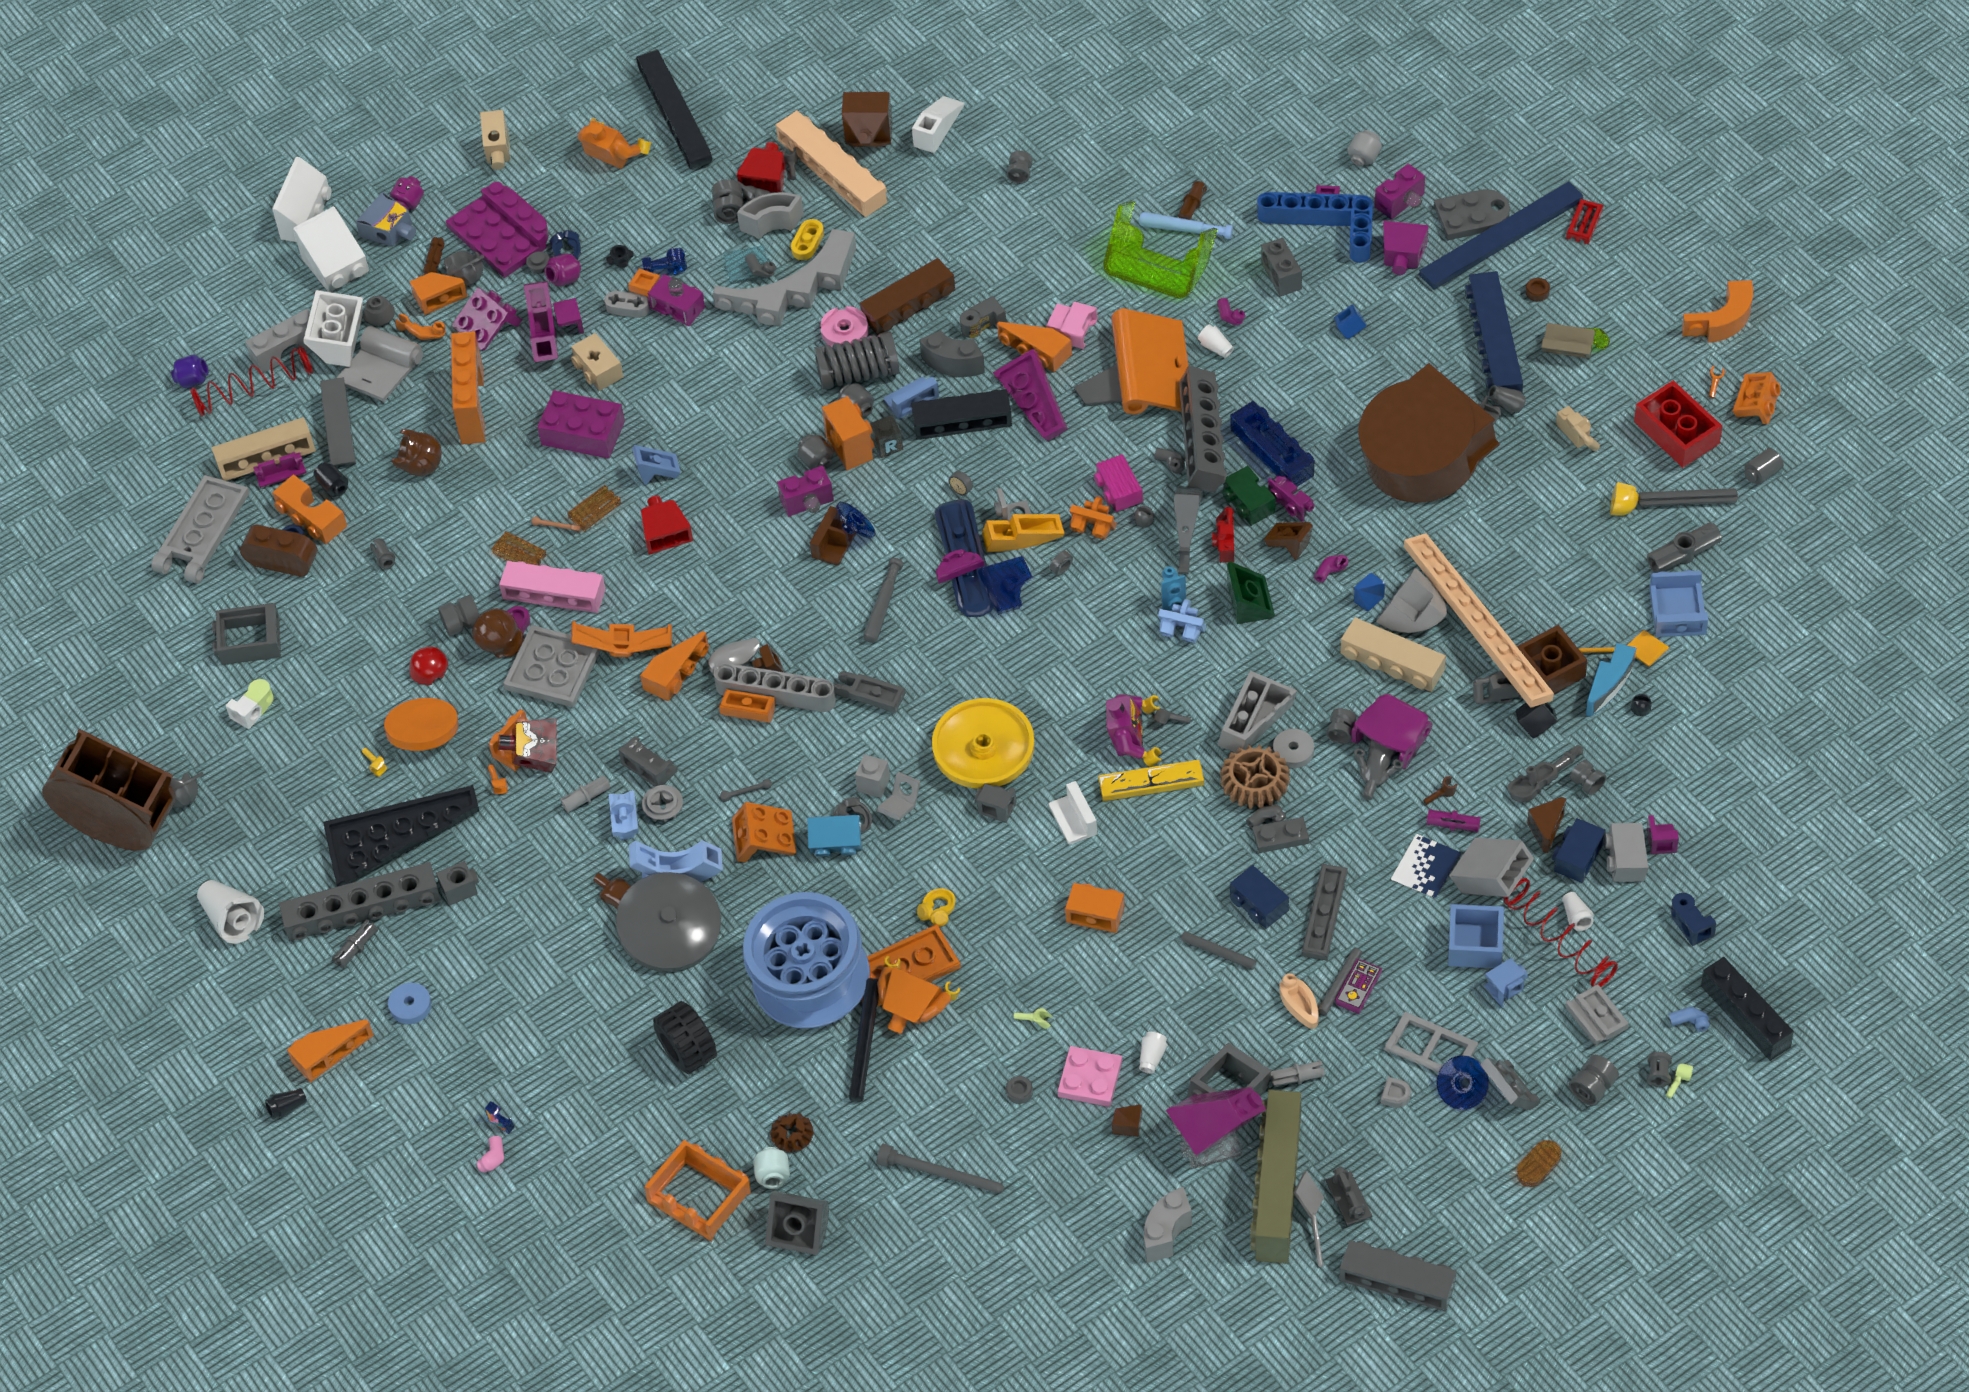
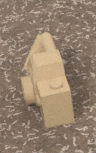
(1576, 428)

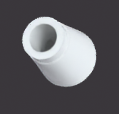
(1215, 341)
(1577, 912)
(1152, 1050)

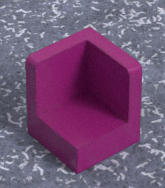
(568, 313)
(1661, 837)

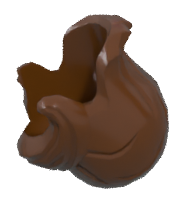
(418, 453)
(497, 633)

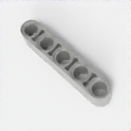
(786, 686)

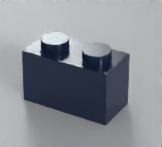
(1578, 850)
(1259, 897)

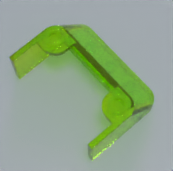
(1150, 269)

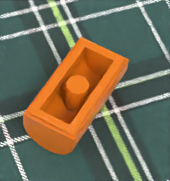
(747, 706)

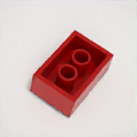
(1678, 423)

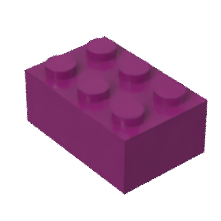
(581, 424)

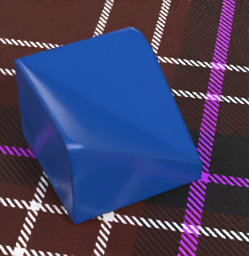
(1350, 321)
(1369, 592)

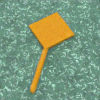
(1647, 650)

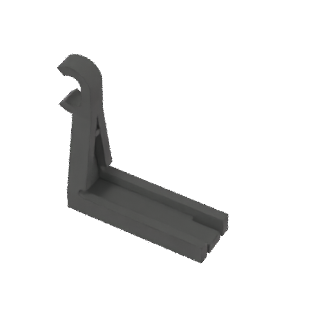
(1186, 510)

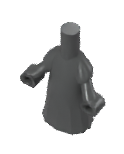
(1375, 769)

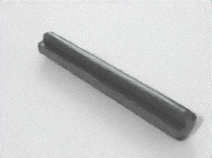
(1688, 497)

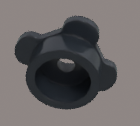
(619, 256)

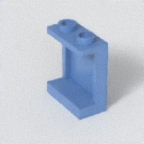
(1678, 604)

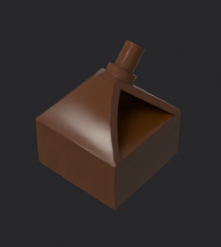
(867, 119)

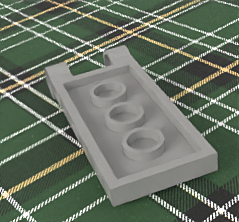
(201, 527)

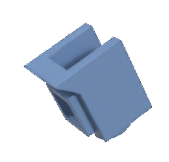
(1505, 980)

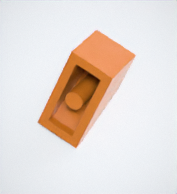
(437, 291)

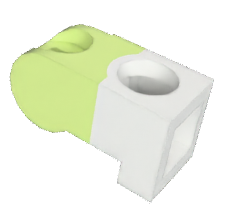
(251, 704)

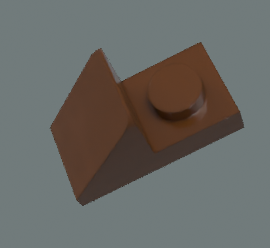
(1292, 535)

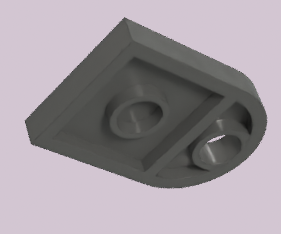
(1470, 212)

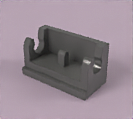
(646, 763)

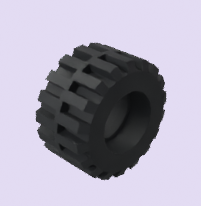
(685, 1037)

